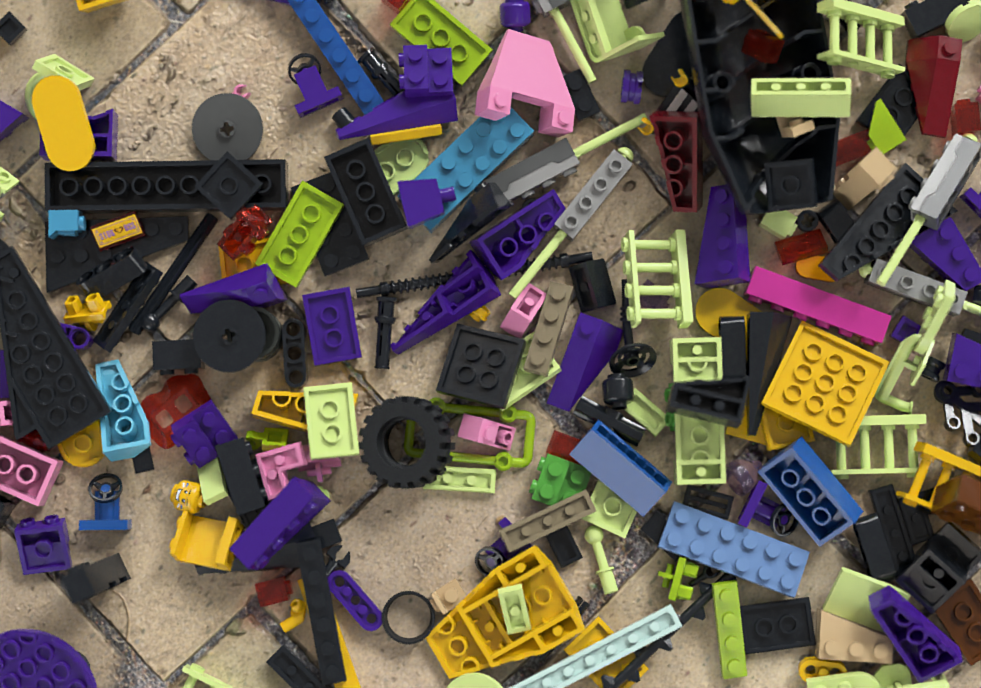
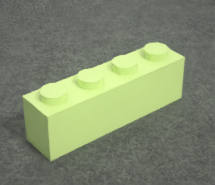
(801, 97)

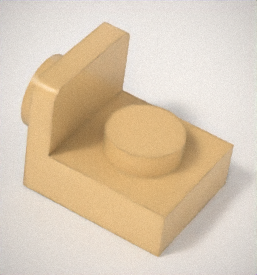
(794, 126)
(447, 596)

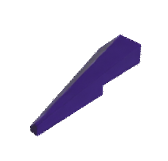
(402, 114)

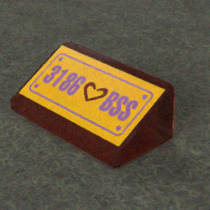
(117, 230)

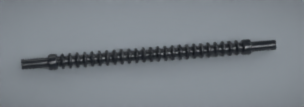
(384, 289)

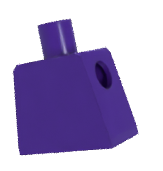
(423, 200)

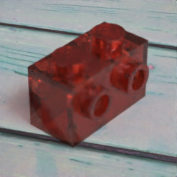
(242, 235)

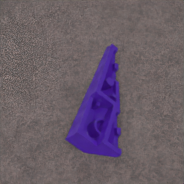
(463, 293)

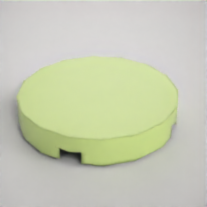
(964, 21)

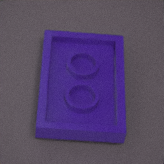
(332, 326)

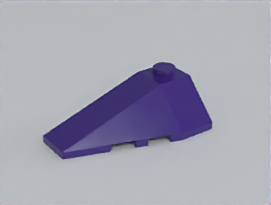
(512, 240)
(254, 287)
(585, 357)

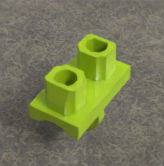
(683, 568)

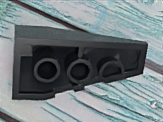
(476, 214)

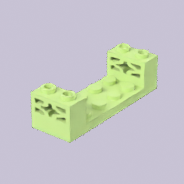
(697, 442)

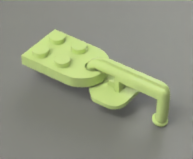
(920, 343)
(887, 676)

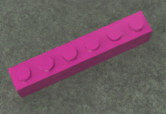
(817, 305)

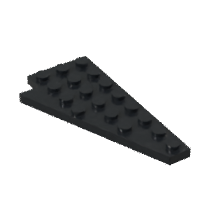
(43, 370)

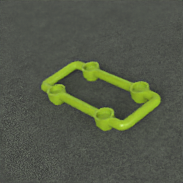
(503, 460)

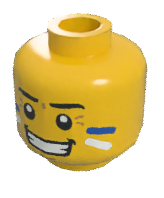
(187, 496)

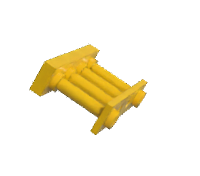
(949, 463)

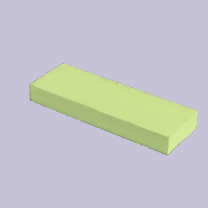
(465, 480)

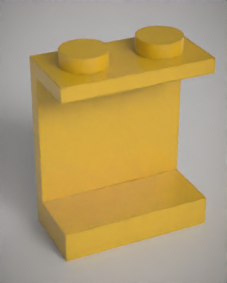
(205, 541)

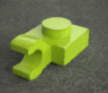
(269, 439)

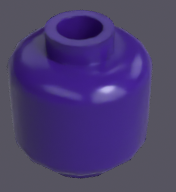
(515, 14)

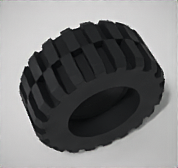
(376, 442)

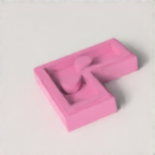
(274, 465)

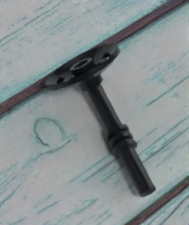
(630, 349)

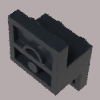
(940, 567)

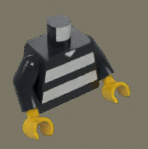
(680, 98)

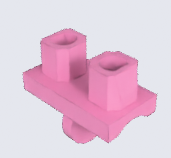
(318, 467)

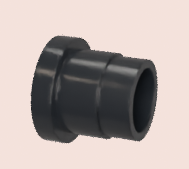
(342, 118)

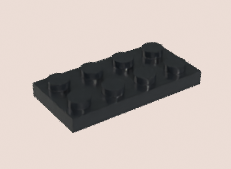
(342, 245)

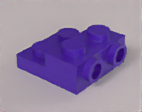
(426, 71)
(201, 432)
(43, 545)

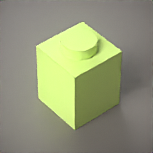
(779, 223)

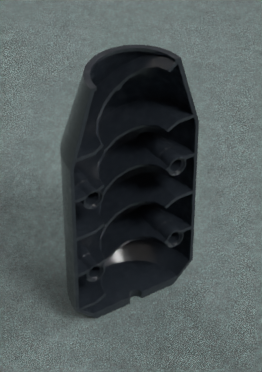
(724, 85)

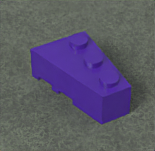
(948, 255)

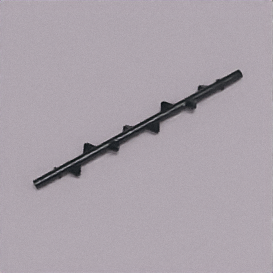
(695, 610)

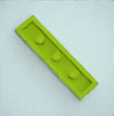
(729, 629)

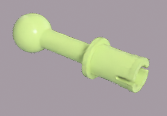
(594, 536)

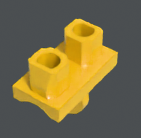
(88, 313)

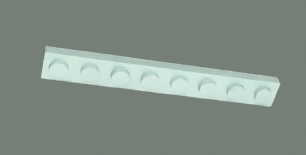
(605, 651)

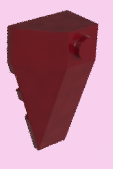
(933, 73)

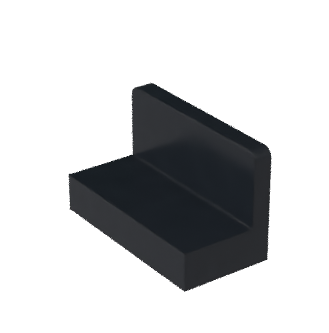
(592, 285)

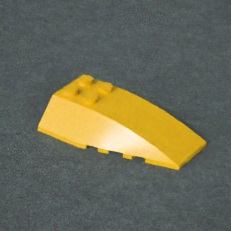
(476, 631)

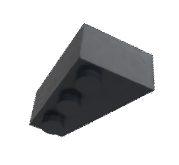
(710, 400)
(89, 580)

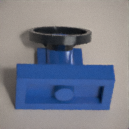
(106, 506)

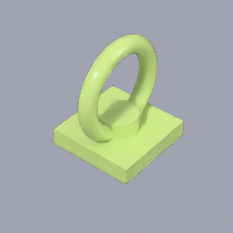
(52, 66)

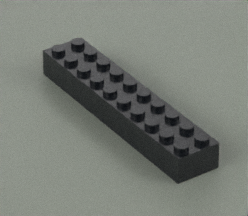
(155, 186)

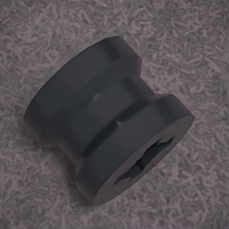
(933, 369)

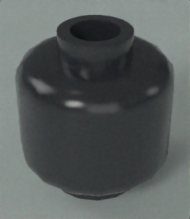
(618, 391)

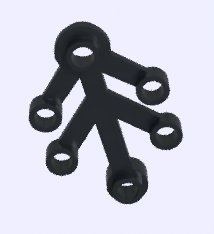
(968, 410)

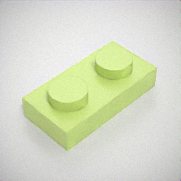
(514, 609)

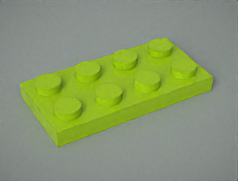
(430, 24)
(300, 233)

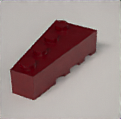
(681, 153)

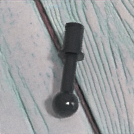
(151, 321)

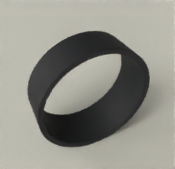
(392, 634)

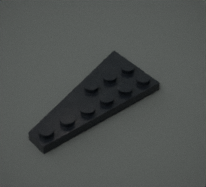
(878, 226)
(74, 255)

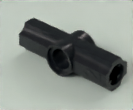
(615, 421)

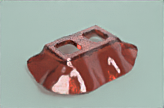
(165, 400)

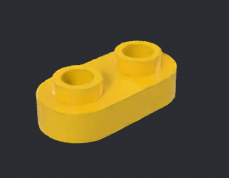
(821, 667)

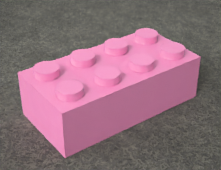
(27, 471)

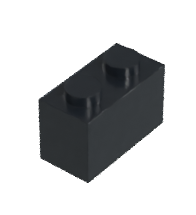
(176, 355)

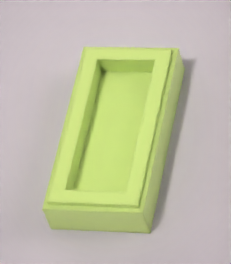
(646, 413)
(212, 481)

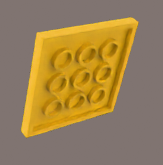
(825, 383)

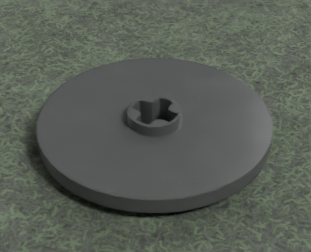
(238, 113)

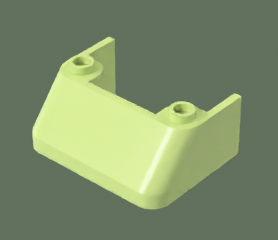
(607, 31)

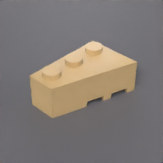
(866, 176)
(849, 641)

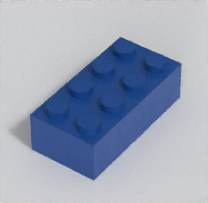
(810, 491)

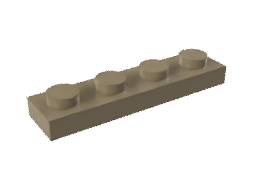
(548, 329)
(547, 521)

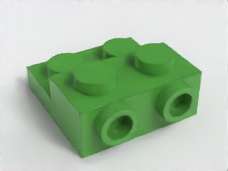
(558, 480)

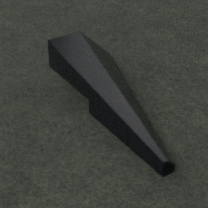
(764, 348)
(284, 558)

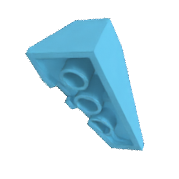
(125, 429)

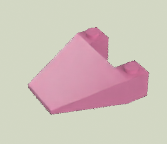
(530, 73)

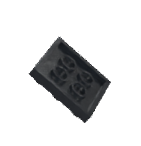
(481, 366)

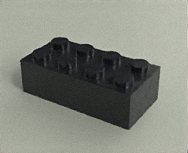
(366, 192)

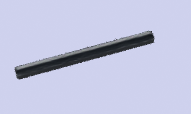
(175, 271)

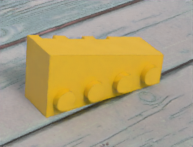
(283, 408)

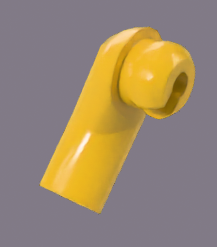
(297, 615)

